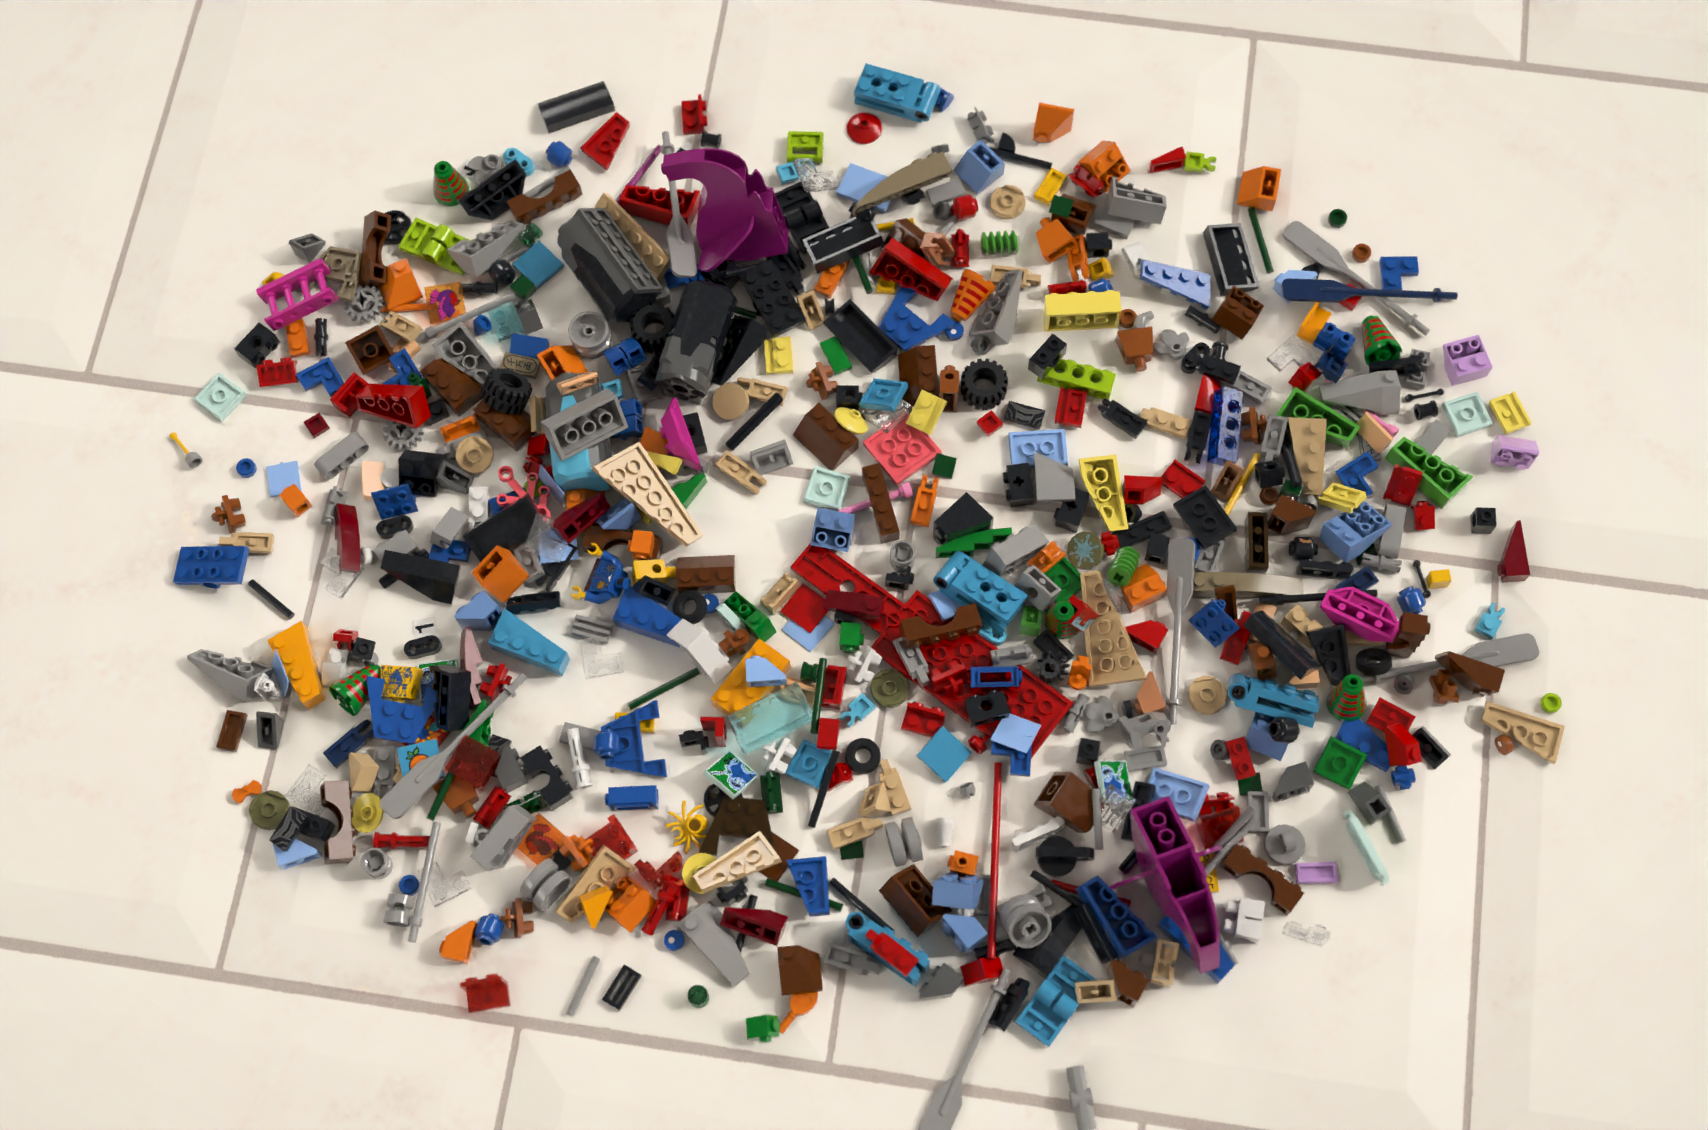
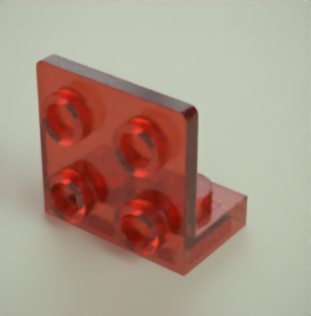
(473, 762)
(613, 837)
(657, 878)
(486, 993)

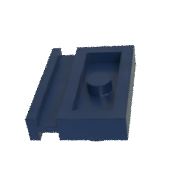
(1331, 366)

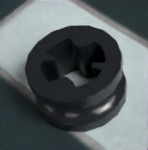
(829, 306)

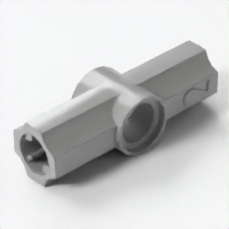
(1081, 1098)

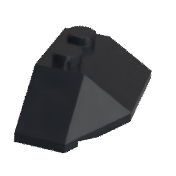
(491, 196)

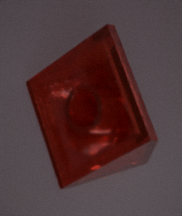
(1214, 825)

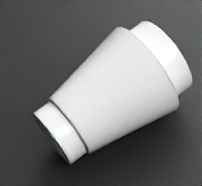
(944, 831)

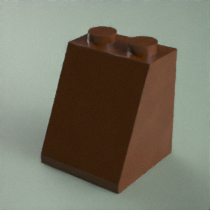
(1070, 799)

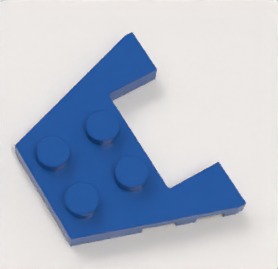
(905, 327)
(398, 720)
(631, 747)

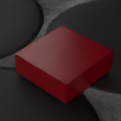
(316, 425)

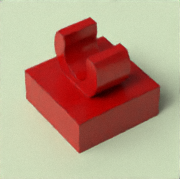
(989, 423)
(346, 636)

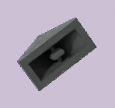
(307, 246)
(454, 478)
(269, 729)

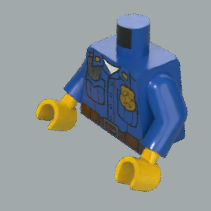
(605, 580)

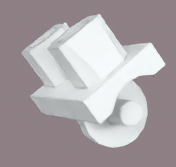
(861, 662)
(783, 748)

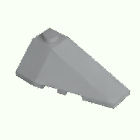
(480, 253)
(999, 317)

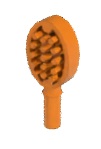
(800, 1005)

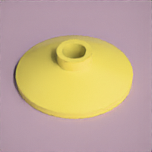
(851, 420)
(367, 813)
(692, 866)

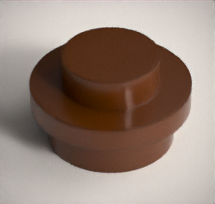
(1269, 496)

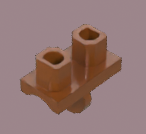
(820, 382)
(1253, 434)
(228, 506)
(734, 643)
(1443, 687)
(519, 909)

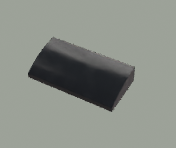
(576, 107)
(843, 242)
(1230, 257)
(861, 336)
(505, 528)
(1281, 644)

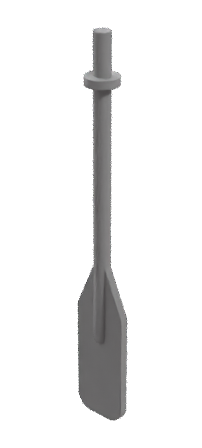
(678, 233)
(1330, 258)
(1179, 591)
(1492, 652)
(429, 770)
(948, 1098)

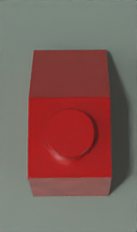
(1147, 634)
(1401, 746)

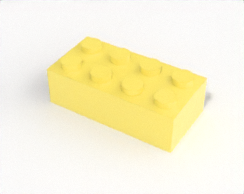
(1081, 311)

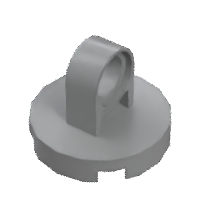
(1284, 844)

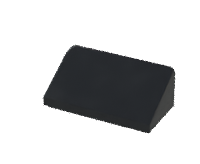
(654, 589)
(1431, 748)

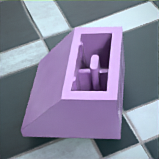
(1466, 360)
(1513, 452)

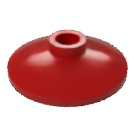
(864, 134)

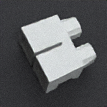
(1247, 920)

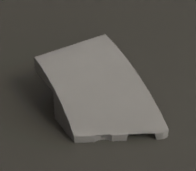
(1053, 480)

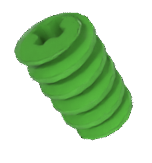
(999, 242)
(1123, 566)

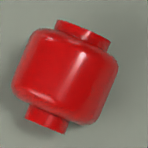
(964, 207)

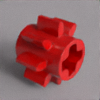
(1109, 542)

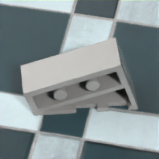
(1134, 203)
(503, 838)

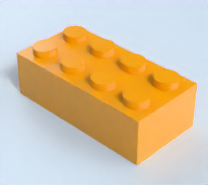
(735, 693)

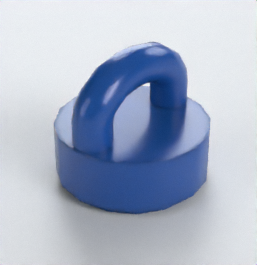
(481, 325)

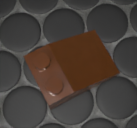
(1472, 674)

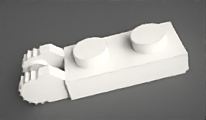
(478, 505)
(1038, 834)

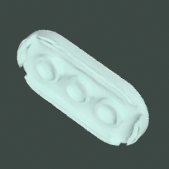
(1366, 848)

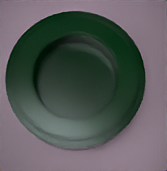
(1337, 218)

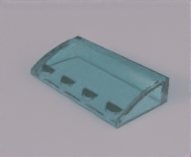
(770, 718)

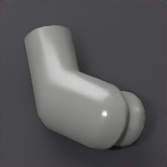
(1141, 320)

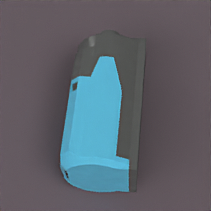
(576, 470)

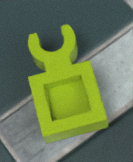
(1196, 162)

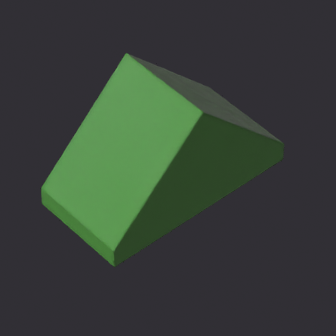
(1031, 621)

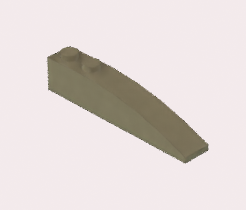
(908, 179)
(1246, 584)

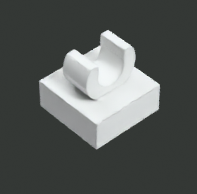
(474, 833)

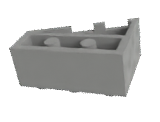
(1015, 550)

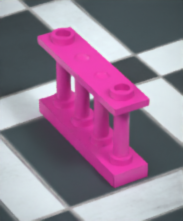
(290, 282)

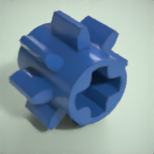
(1403, 777)

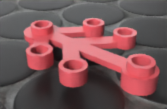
(520, 491)

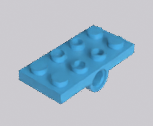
(1053, 1002)

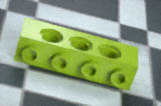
(1087, 372)

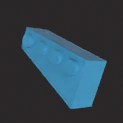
(526, 644)

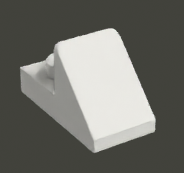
(335, 667)

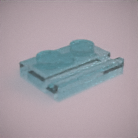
(505, 321)

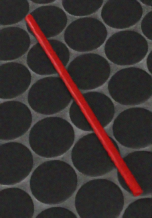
(992, 922)

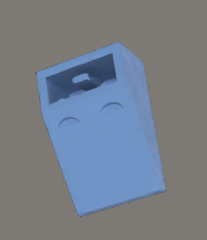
(1353, 533)

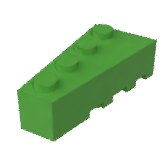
(1338, 428)
(1438, 480)

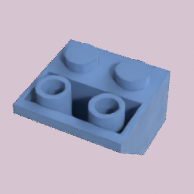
(979, 167)
(832, 529)
(479, 613)
(1260, 739)
(957, 891)
(965, 931)

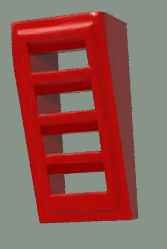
(1168, 161)

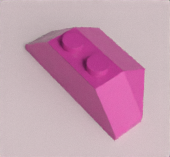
(678, 436)
(1361, 614)

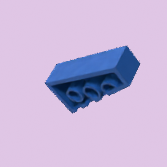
(645, 617)
(1119, 923)
(1176, 935)

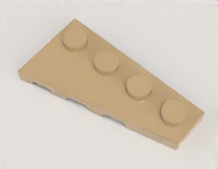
(1309, 448)
(1527, 730)
(739, 862)
(603, 870)

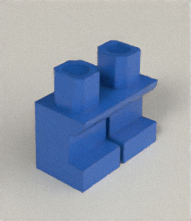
(1341, 341)
(618, 355)
(633, 414)

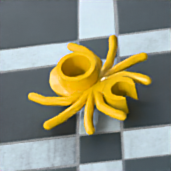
(689, 827)

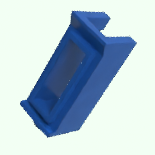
(1016, 676)
(632, 797)

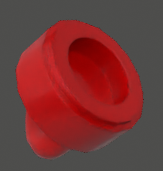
(978, 743)

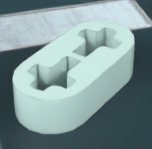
(729, 617)

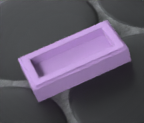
(1316, 873)

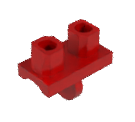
(499, 674)
(949, 679)

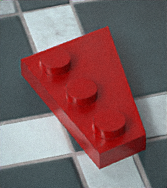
(606, 141)

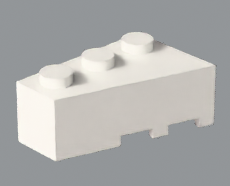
(701, 650)

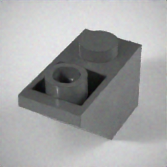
(528, 316)
(509, 771)
(1294, 780)
(1369, 802)
(942, 985)

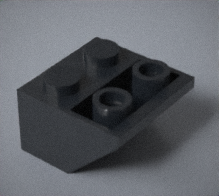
(420, 472)

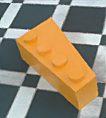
(299, 663)

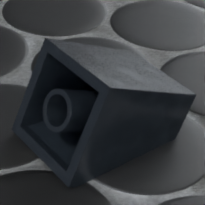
(961, 519)

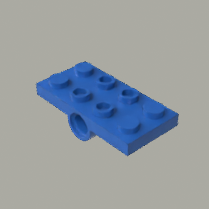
(211, 565)

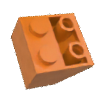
(1105, 162)
(1259, 188)
(560, 360)
(500, 573)
(629, 903)

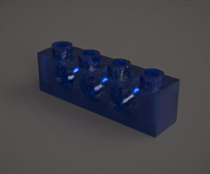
(1220, 435)

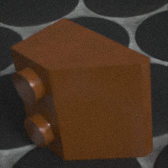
(370, 349)

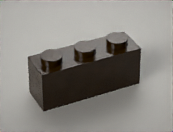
(1256, 543)

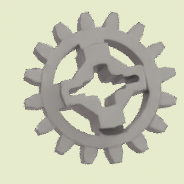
(372, 304)
(406, 439)

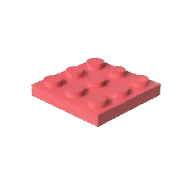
(902, 450)

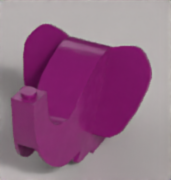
(735, 209)
(1176, 877)

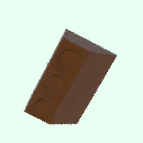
(919, 370)
(452, 385)
(511, 428)
(825, 437)
(706, 574)
(912, 900)

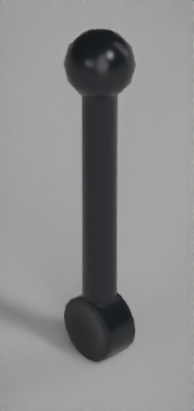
(1409, 397)
(1426, 593)

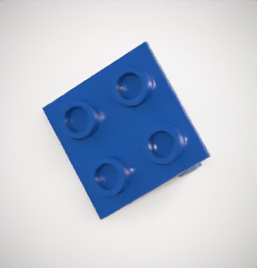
(394, 501)
(1214, 622)

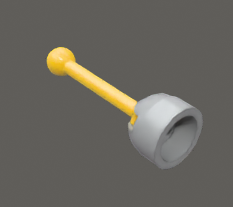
(192, 459)

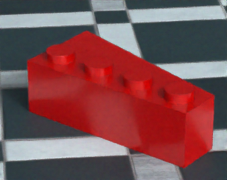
(656, 203)
(910, 270)
(395, 403)

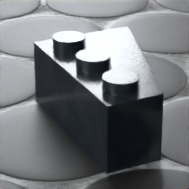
(452, 696)

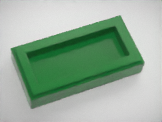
(835, 355)

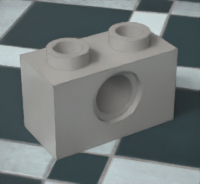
(1038, 587)

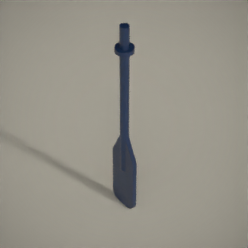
(1332, 291)

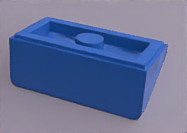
(528, 345)

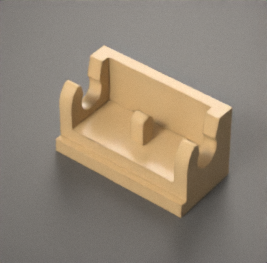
(779, 593)

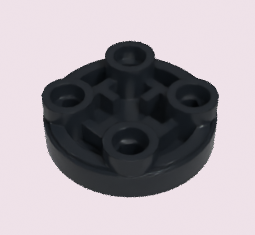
(1056, 868)

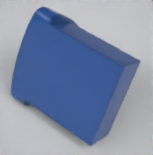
(944, 100)

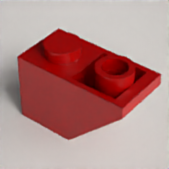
(1141, 489)

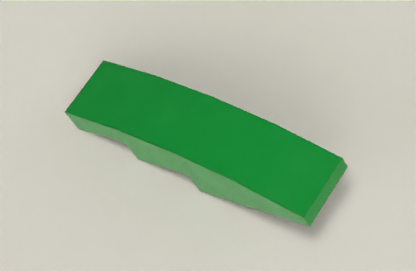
(972, 542)

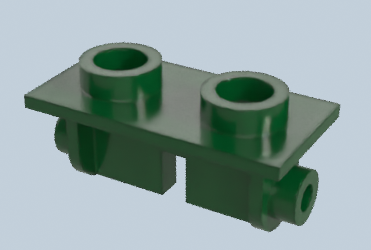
(415, 380)
(771, 792)
(533, 802)

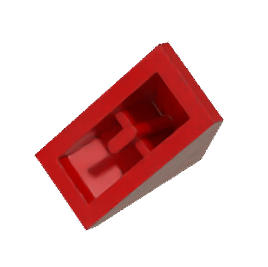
(828, 733)
(981, 971)

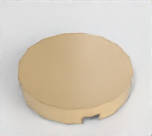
(1007, 202)
(730, 401)
(474, 454)
(1207, 695)

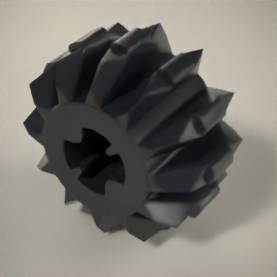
(1046, 661)

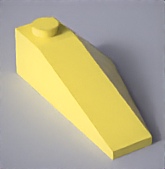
(1104, 486)

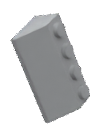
(584, 424)

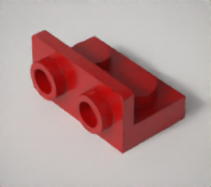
(693, 116)
(277, 373)
(923, 719)

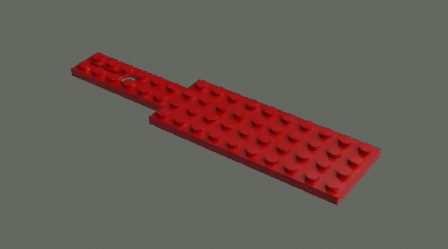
(1031, 700)

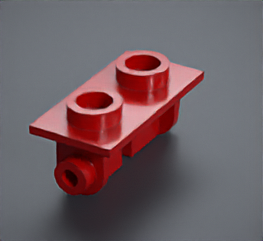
(1080, 178)
(960, 244)
(1064, 288)
(534, 466)
(1240, 758)
(1221, 802)
(492, 807)
(678, 908)

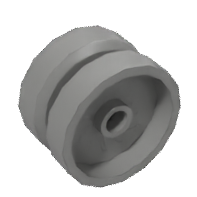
(590, 334)
(907, 841)
(545, 884)
(1025, 921)

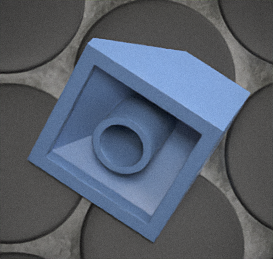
(620, 516)

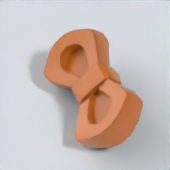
(240, 794)

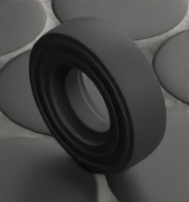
(701, 606)
(1373, 668)
(862, 743)

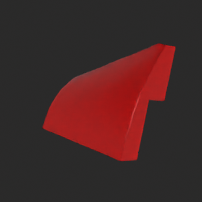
(1205, 394)

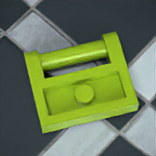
(805, 142)

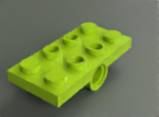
(431, 244)

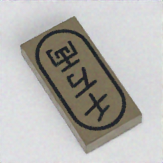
(523, 365)

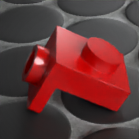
(1304, 377)
(1423, 515)
(841, 774)

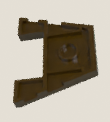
(738, 819)

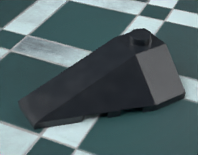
(742, 341)
(425, 575)
(1047, 954)

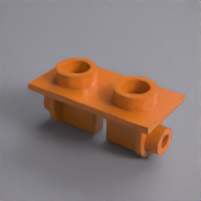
(460, 428)

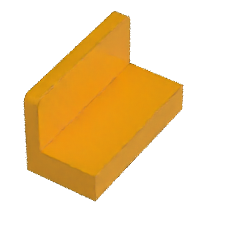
(1313, 323)

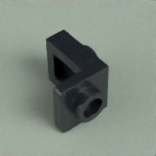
(913, 197)
(692, 738)
(736, 894)

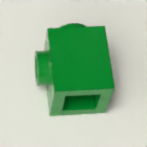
(850, 637)
(762, 1028)

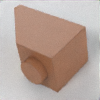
(1149, 697)

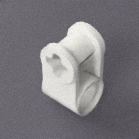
(1133, 255)

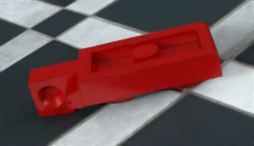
(1236, 643)
(892, 952)

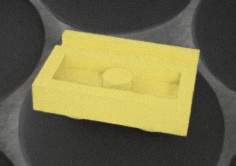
(778, 355)
(926, 412)
(1509, 413)
(1342, 497)

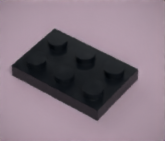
(1204, 517)

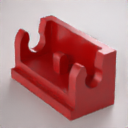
(344, 398)
(834, 686)

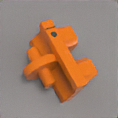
(1047, 557)
(1079, 673)
(580, 849)

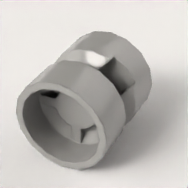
(902, 551)
(376, 863)
(396, 916)

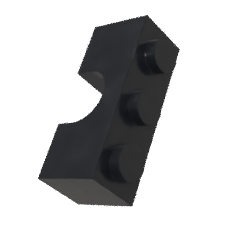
(537, 763)

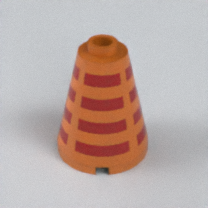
(970, 295)

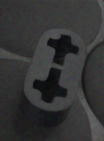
(1199, 346)
(394, 525)
(420, 643)

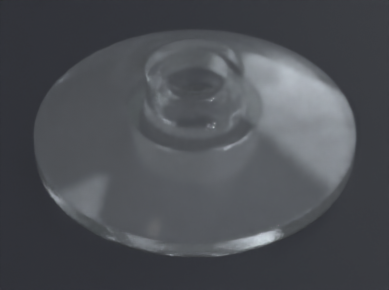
(1114, 594)

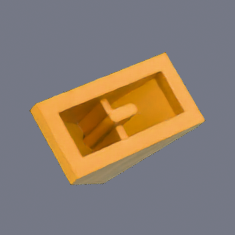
(594, 903)

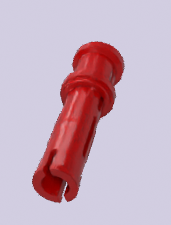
(394, 841)
(665, 896)

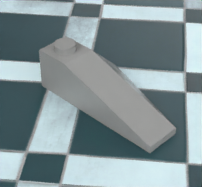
(465, 352)
(1371, 391)
(231, 673)
(715, 941)

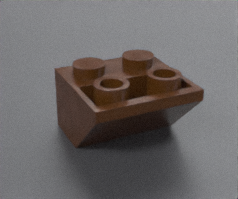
(1079, 217)
(907, 234)
(1238, 312)
(1290, 516)
(1128, 983)

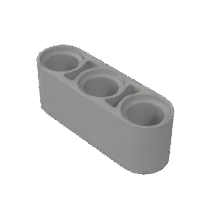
(341, 455)
(1390, 541)

